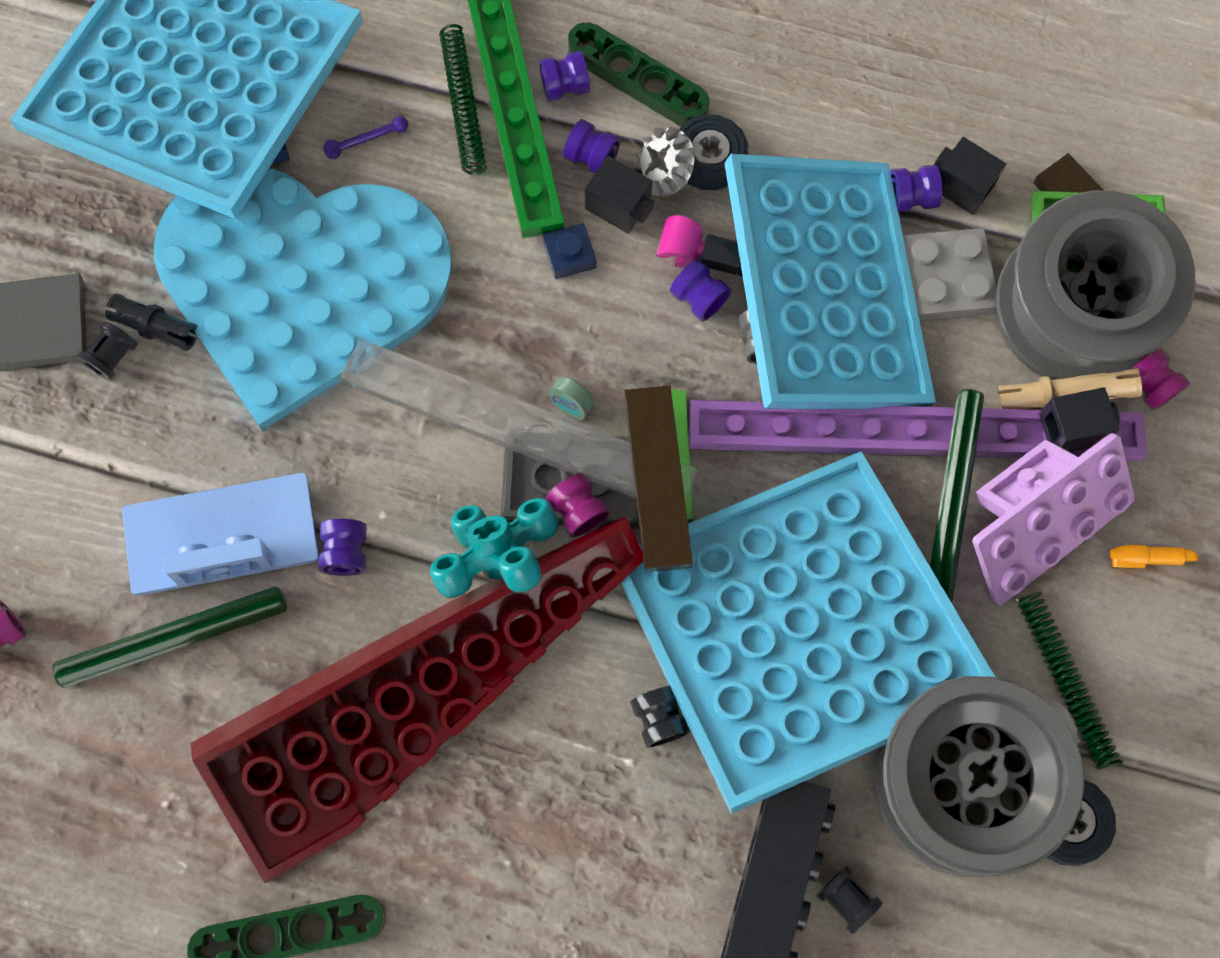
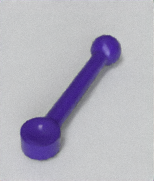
(333, 148)

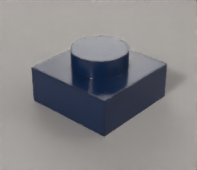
(569, 251)

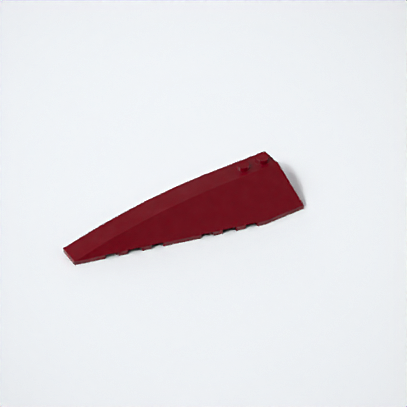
(348, 736)

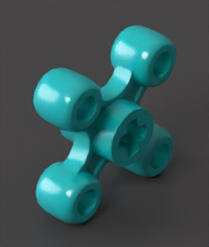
(495, 548)

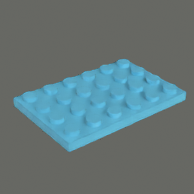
(827, 284)

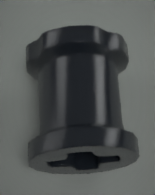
(107, 351)
(849, 899)

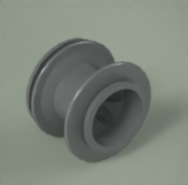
(1040, 300)
(1045, 784)

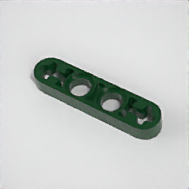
(642, 70)
(286, 928)

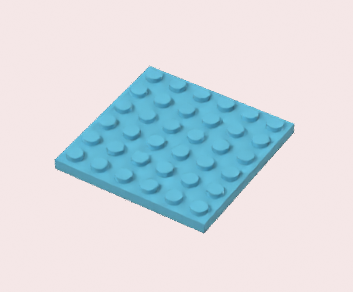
(188, 89)
(800, 630)

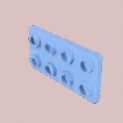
(219, 534)

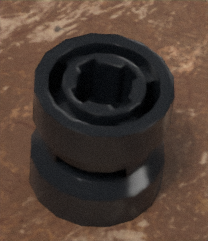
(659, 717)

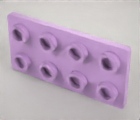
(1047, 509)

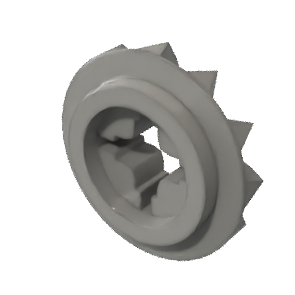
(679, 160)

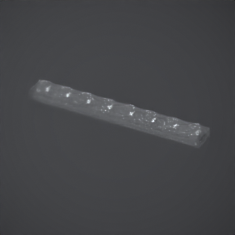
(496, 417)

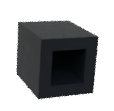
(968, 174)
(619, 195)
(1079, 419)

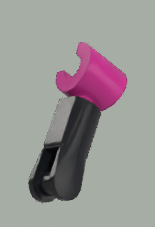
(683, 240)

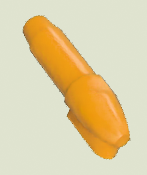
(1141, 555)

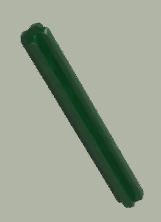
(956, 488)
(169, 637)

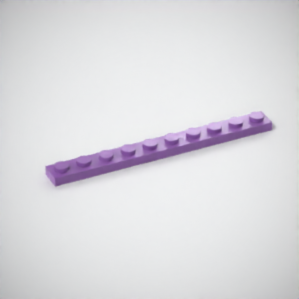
(877, 430)

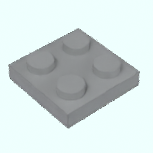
(951, 274)

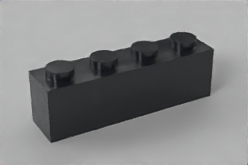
(777, 873)

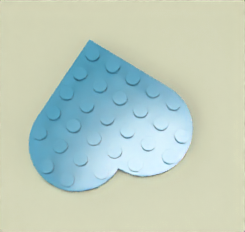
(301, 282)

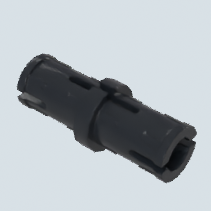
(151, 322)

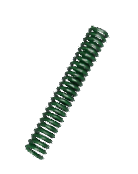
(461, 83)
(1093, 733)

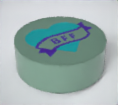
(571, 398)

